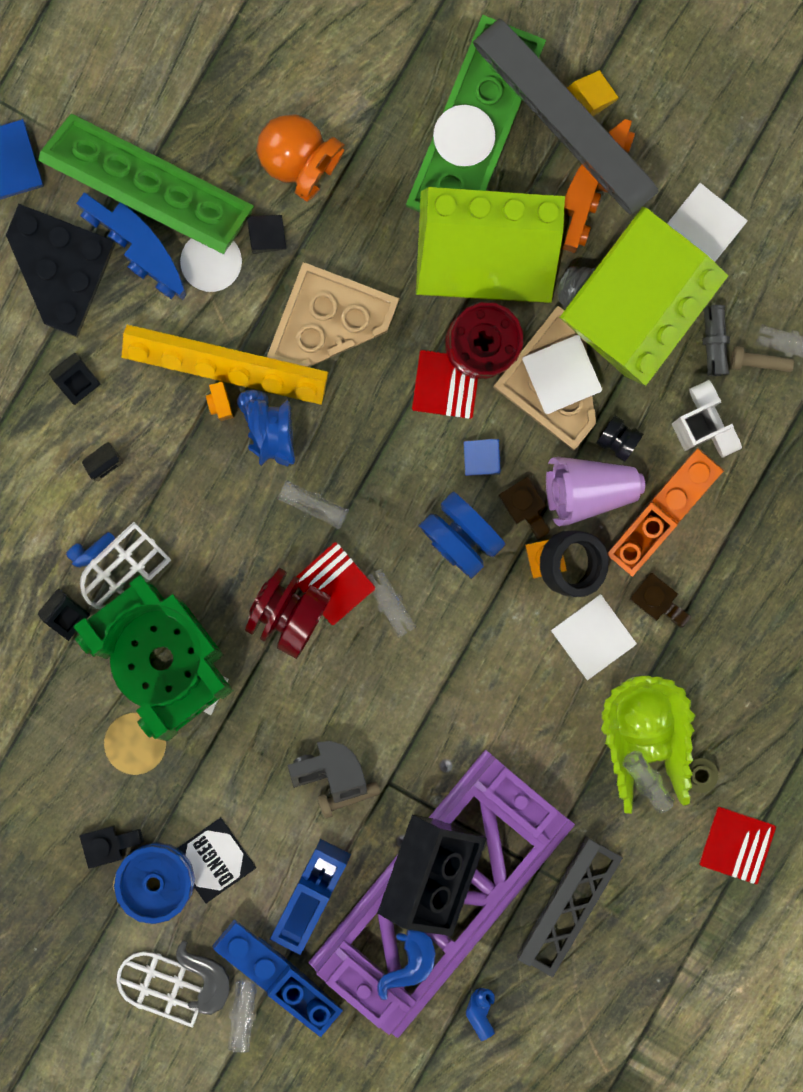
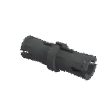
(716, 340)

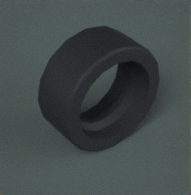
(551, 560)

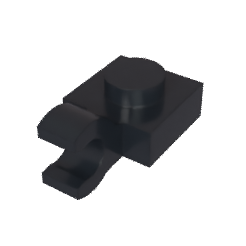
(105, 845)

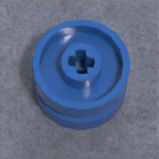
(459, 537)
(175, 879)

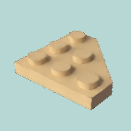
(329, 317)
(568, 423)

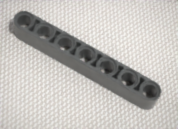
(565, 117)

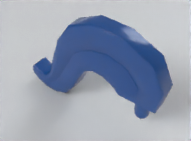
(420, 963)

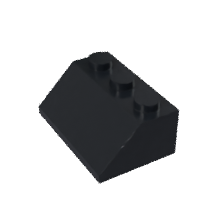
(431, 876)

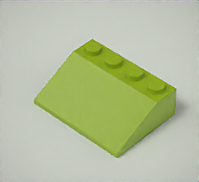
(488, 244)
(643, 296)

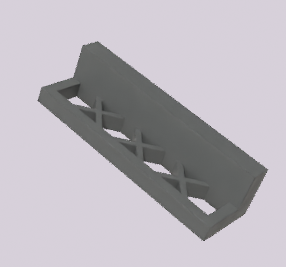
(558, 902)

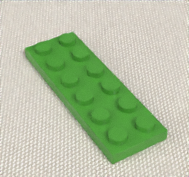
(485, 89)
(146, 183)

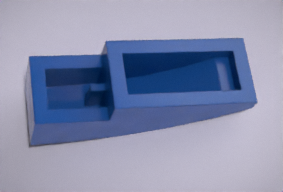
(310, 896)

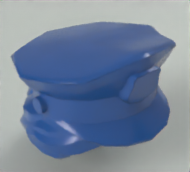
(268, 427)

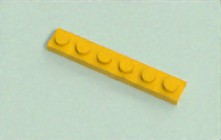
(224, 364)

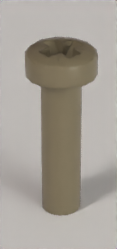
(740, 358)
(328, 805)

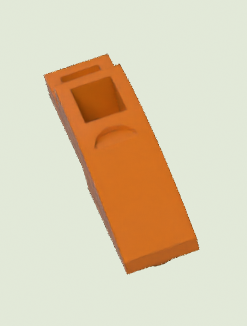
(582, 196)
(665, 511)

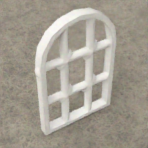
(123, 555)
(151, 972)

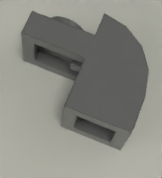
(334, 763)

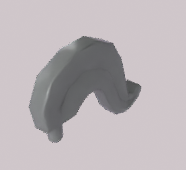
(216, 980)

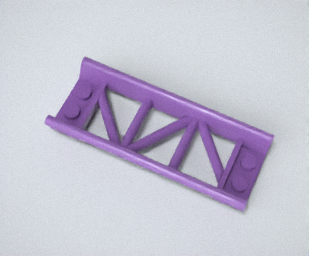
(499, 794)

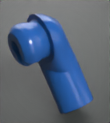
(82, 557)
(477, 1012)

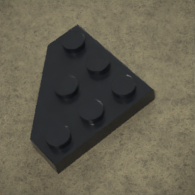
(59, 266)

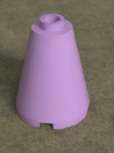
(589, 488)

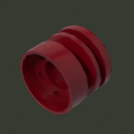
(493, 323)
(287, 612)

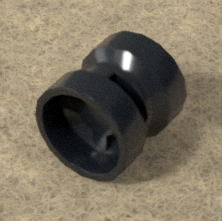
(619, 438)

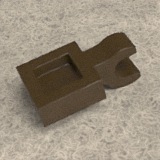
(523, 504)
(657, 599)

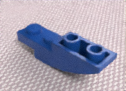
(145, 252)
(277, 977)

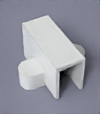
(706, 423)

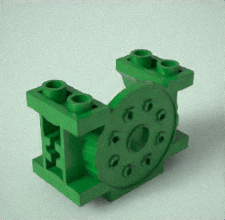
(131, 619)

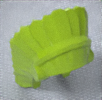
(653, 719)

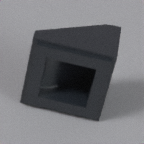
(266, 233)
(74, 378)
(102, 462)
(62, 614)

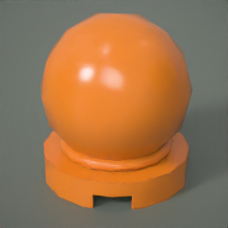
(295, 152)

